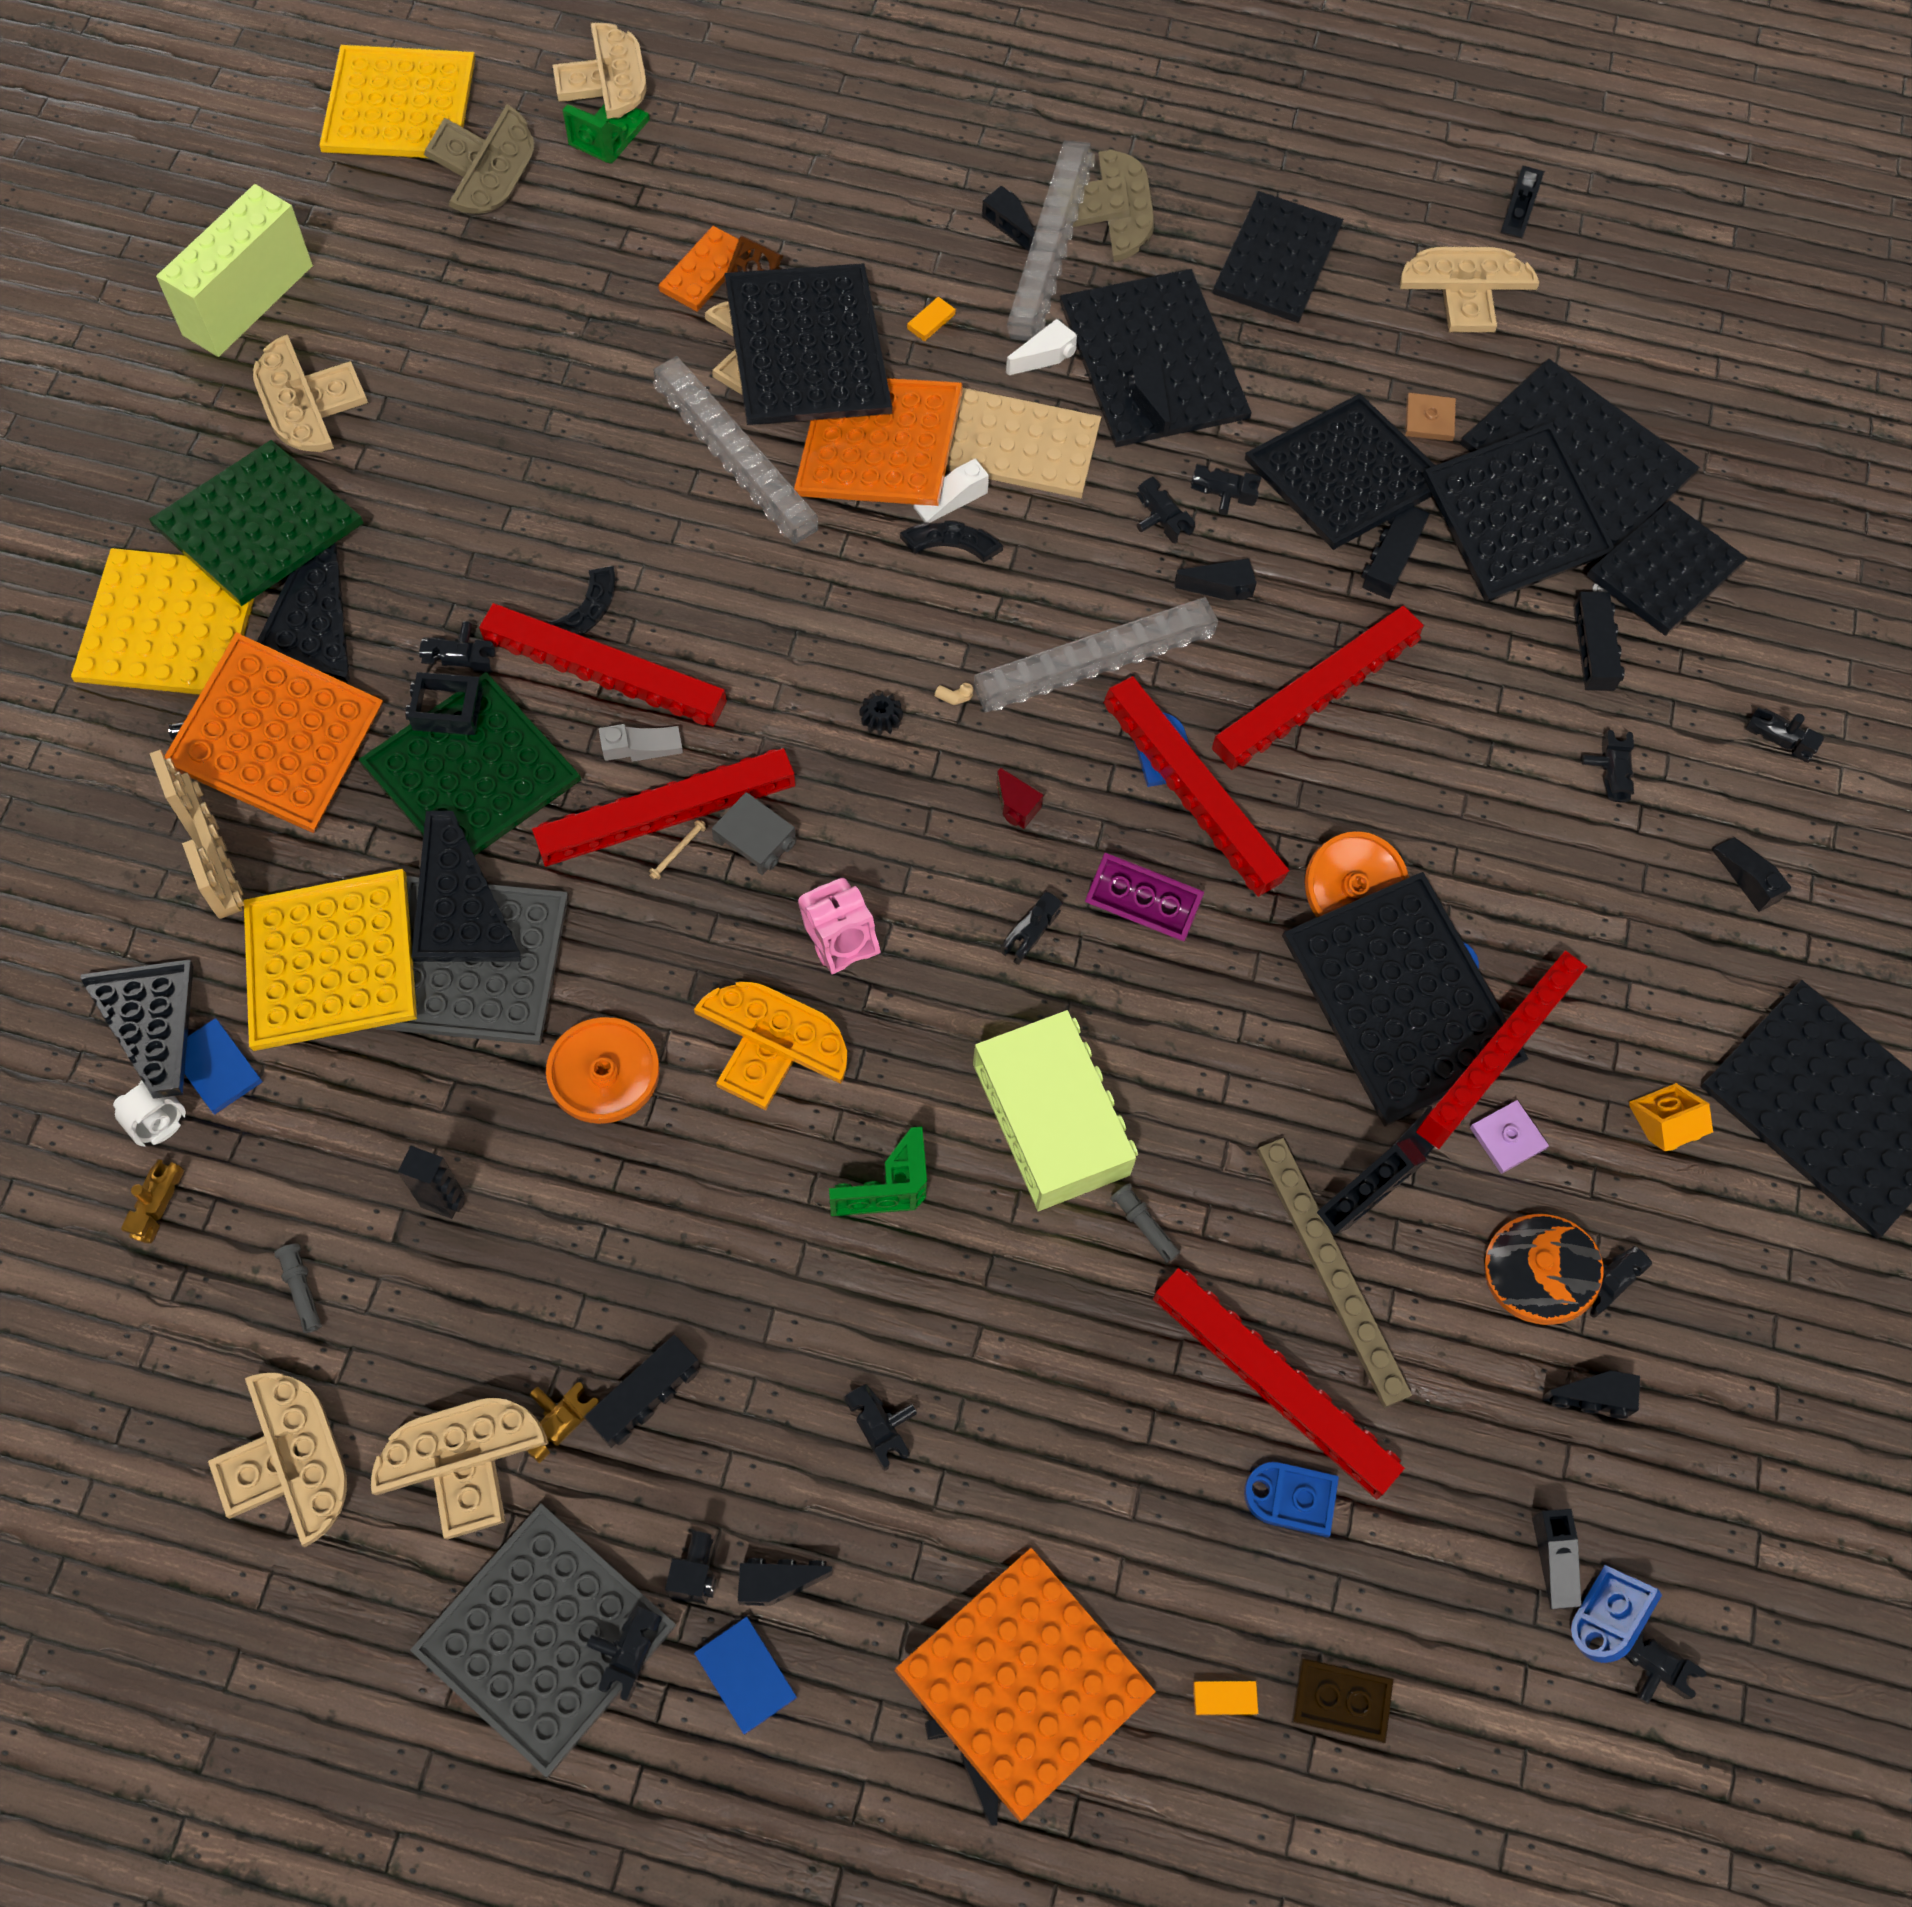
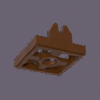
(741, 253)

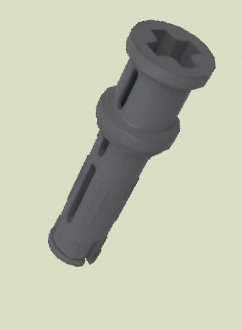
(1137, 1212)
(295, 1275)

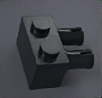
(692, 1577)

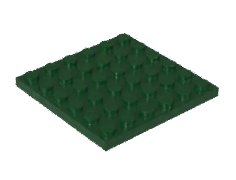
(256, 522)
(483, 778)

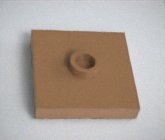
(1430, 417)

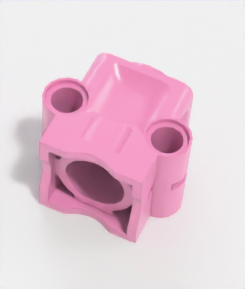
(839, 924)

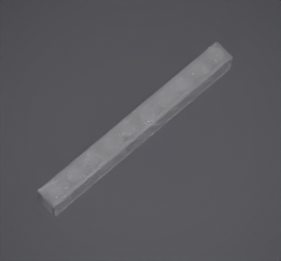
(1051, 240)
(735, 450)
(1095, 655)

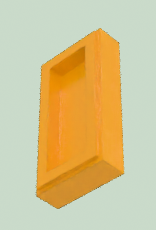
(931, 319)
(1225, 1698)

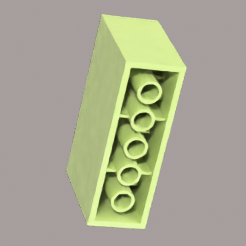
(235, 270)
(1054, 1110)

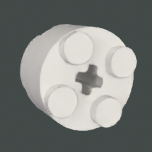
(146, 1117)

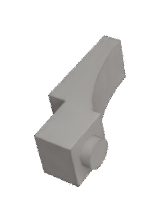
(639, 742)

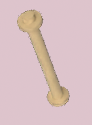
(655, 873)

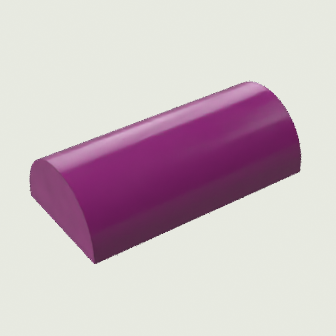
(1144, 897)

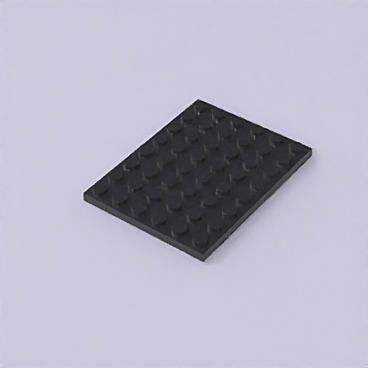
(1155, 323)
(807, 344)
(1617, 458)
(1399, 994)
(1826, 1105)

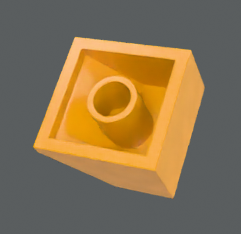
(1672, 1117)

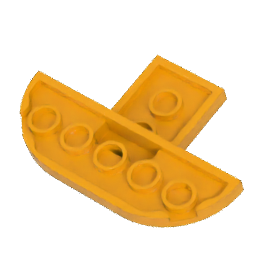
(774, 1036)

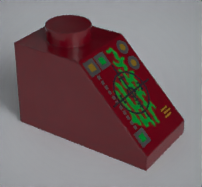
(1017, 799)

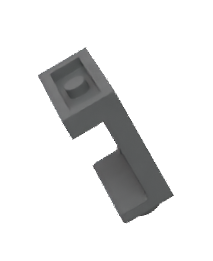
(755, 833)

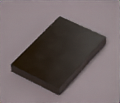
(1342, 1700)

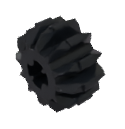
(872, 710)

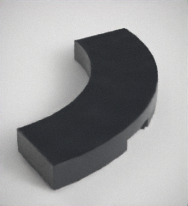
(951, 535)
(595, 605)

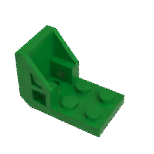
(602, 136)
(903, 1186)

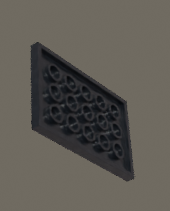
(1278, 257)
(1667, 567)

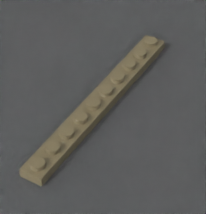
(1334, 1274)

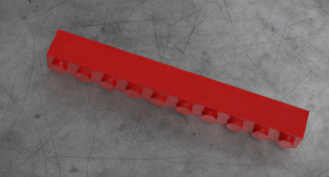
(603, 665)
(1317, 688)
(1195, 786)
(663, 807)
(1500, 1050)
(1278, 1383)

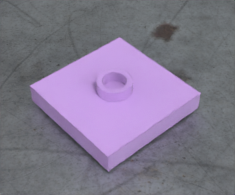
(1509, 1137)

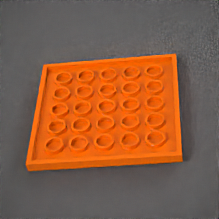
(885, 455)
(273, 732)
(1025, 1683)

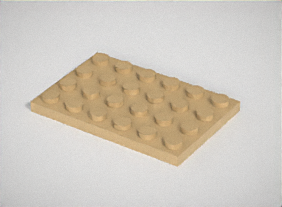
(1024, 442)

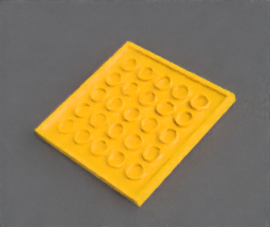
(394, 99)
(157, 624)
(328, 960)

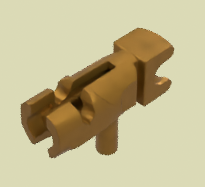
(152, 1201)
(560, 1418)

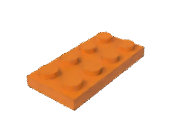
(701, 269)

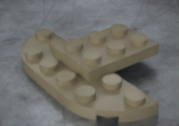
(488, 166)
(1121, 200)

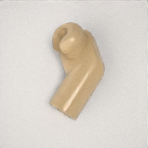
(955, 697)

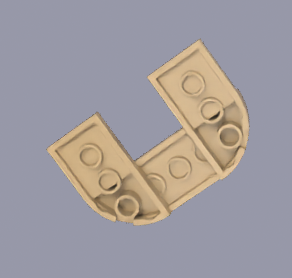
(210, 863)

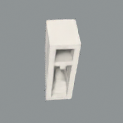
(1044, 349)
(958, 489)

